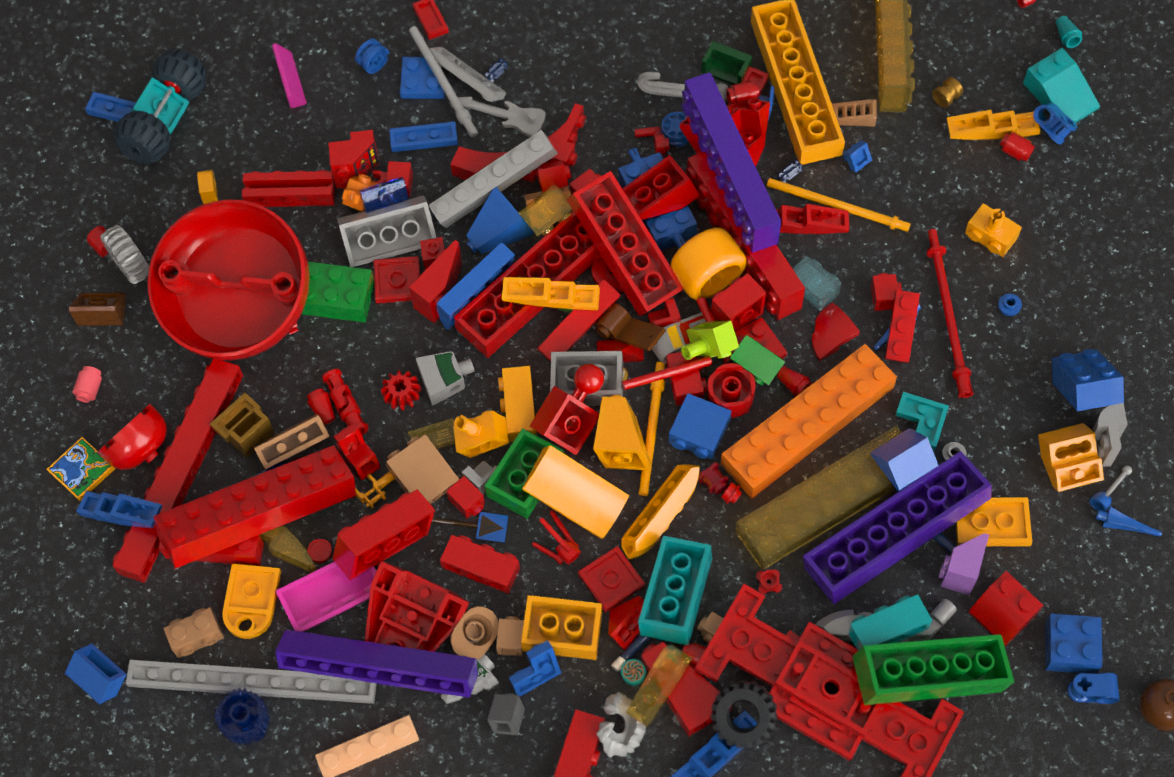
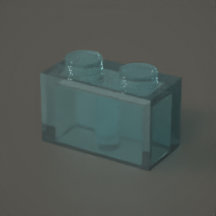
(818, 283)

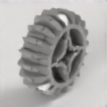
(125, 254)

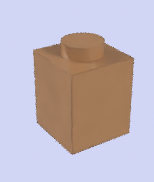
(510, 636)

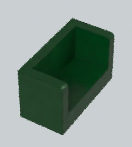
(726, 63)

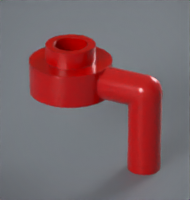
(661, 144)

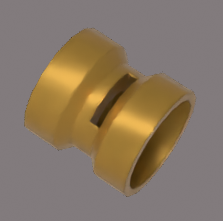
(949, 90)

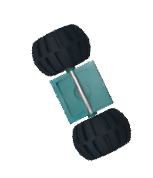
(146, 130)

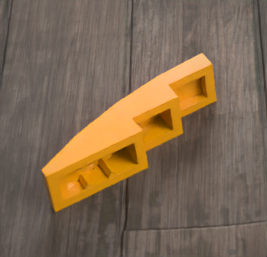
(990, 126)
(550, 293)

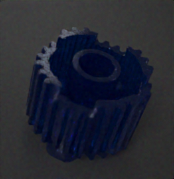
(231, 709)

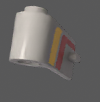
(676, 336)

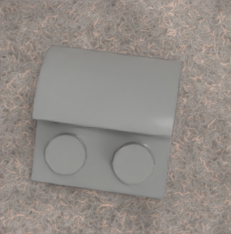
(1108, 431)

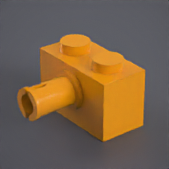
(993, 230)
(480, 433)

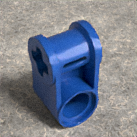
(1058, 124)
(1098, 688)

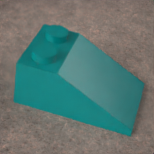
(1062, 83)

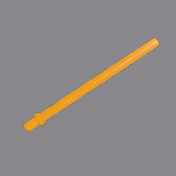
(893, 222)

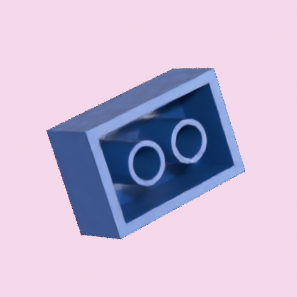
(1087, 380)

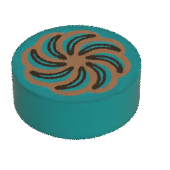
(633, 672)

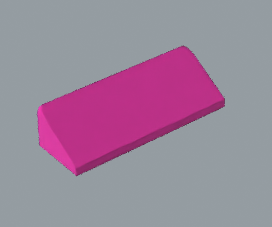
(289, 76)

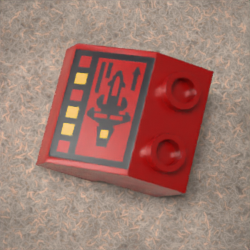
(353, 157)

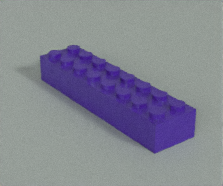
(731, 163)
(897, 527)

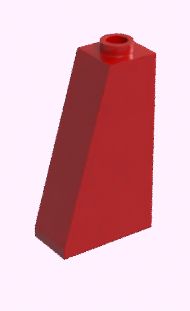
(690, 698)

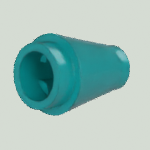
(1068, 32)

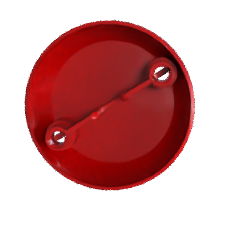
(229, 280)

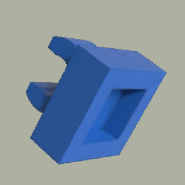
(857, 156)

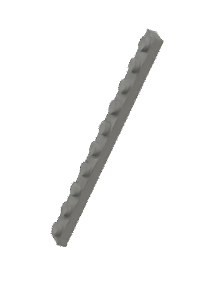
(259, 681)

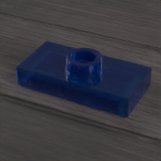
(384, 195)

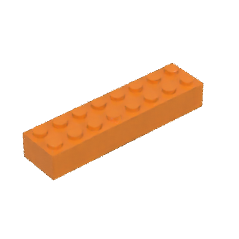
(808, 421)

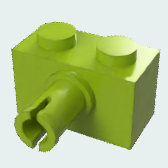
(710, 340)

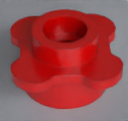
(773, 576)

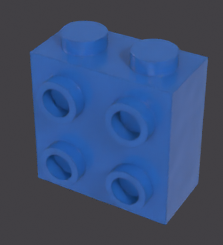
(699, 427)

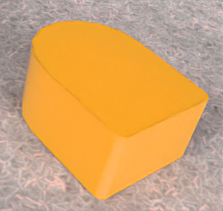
(207, 186)

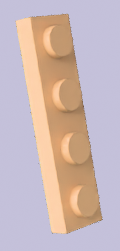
(367, 747)

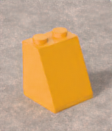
(619, 437)

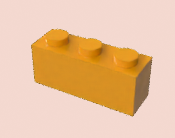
(517, 400)

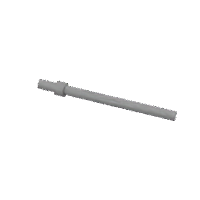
(462, 114)

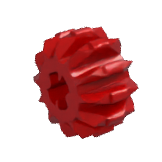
(400, 382)

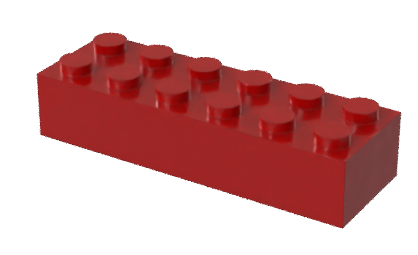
(625, 243)

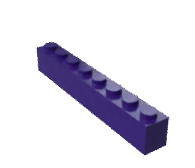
(377, 663)

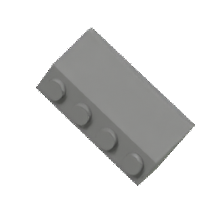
(386, 231)

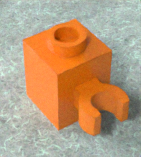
(351, 195)

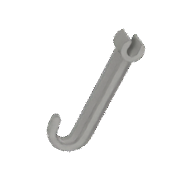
(666, 88)

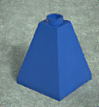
(497, 224)

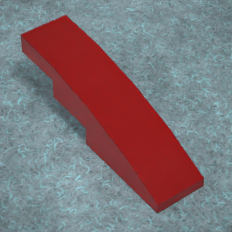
(813, 220)
(578, 323)

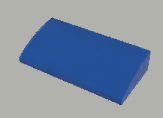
(474, 283)

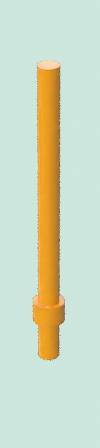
(656, 387)

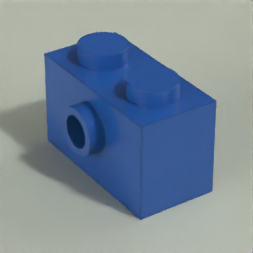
(95, 673)

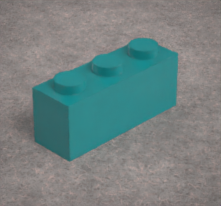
(891, 623)

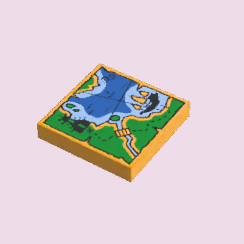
(80, 469)

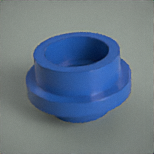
(1007, 309)

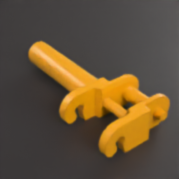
(377, 486)

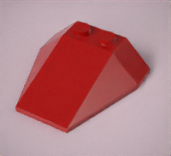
(411, 610)

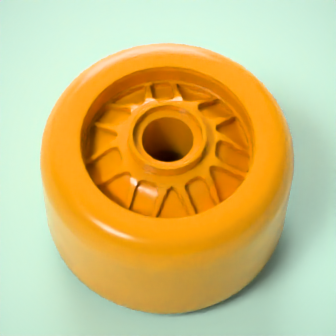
(708, 263)

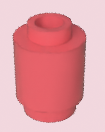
(87, 384)

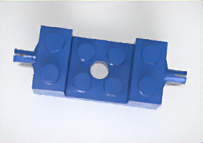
(668, 228)

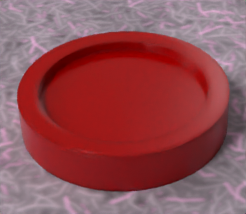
(319, 550)

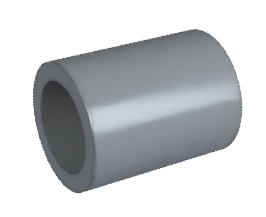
(943, 611)

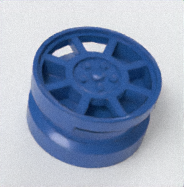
(372, 57)
(672, 129)

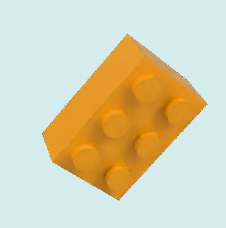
(567, 624)

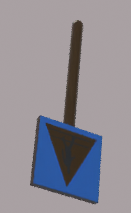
(489, 528)

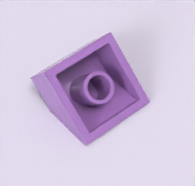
(963, 566)

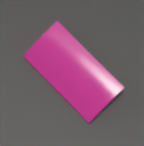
(323, 595)

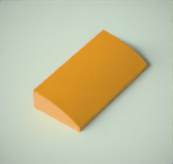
(575, 491)

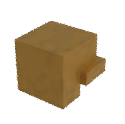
(243, 425)

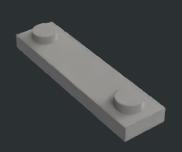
(488, 89)

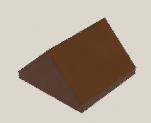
(98, 308)

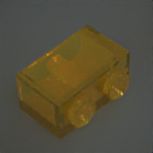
(546, 211)

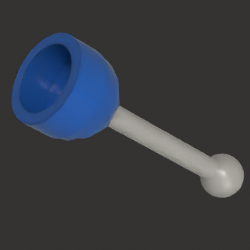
(1102, 500)

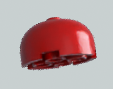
(136, 441)

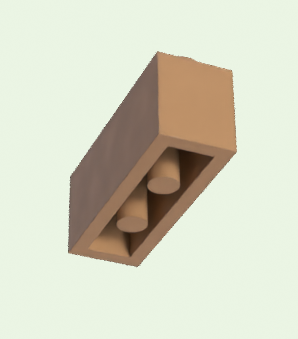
(291, 441)

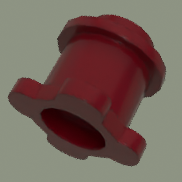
(713, 479)

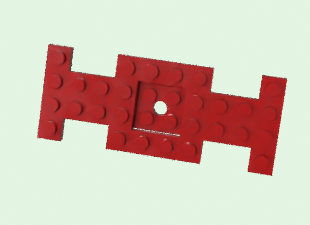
(801, 673)

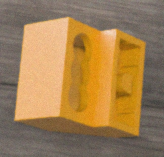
(1071, 457)

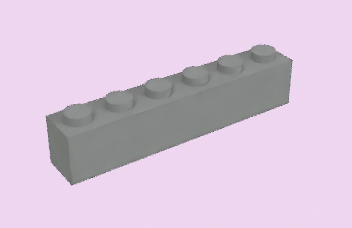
(498, 174)

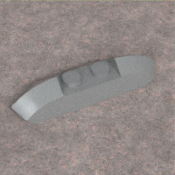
(839, 624)

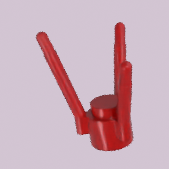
(567, 549)

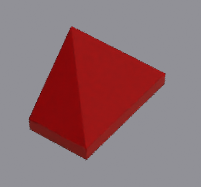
(629, 352)
(624, 621)

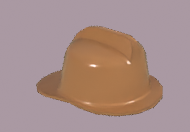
(475, 632)

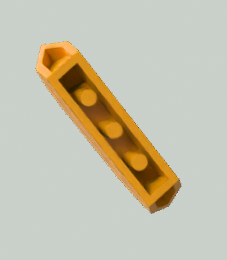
(661, 510)

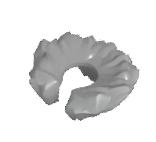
(632, 734)

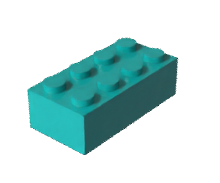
(675, 590)

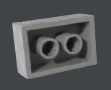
(566, 363)

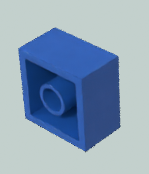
(1073, 644)

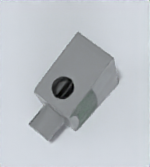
(443, 375)

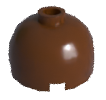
(1158, 704)

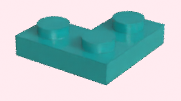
(927, 413)

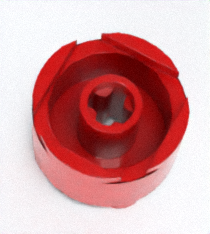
(734, 378)

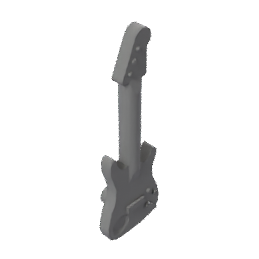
(525, 120)

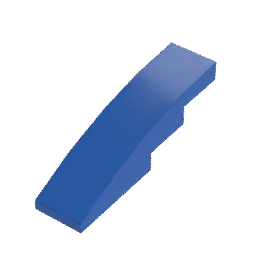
(119, 509)
(715, 753)

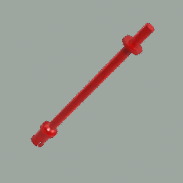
(961, 373)

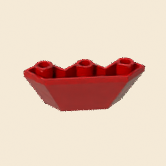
(751, 121)

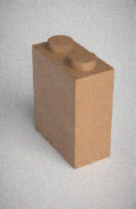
(421, 468)

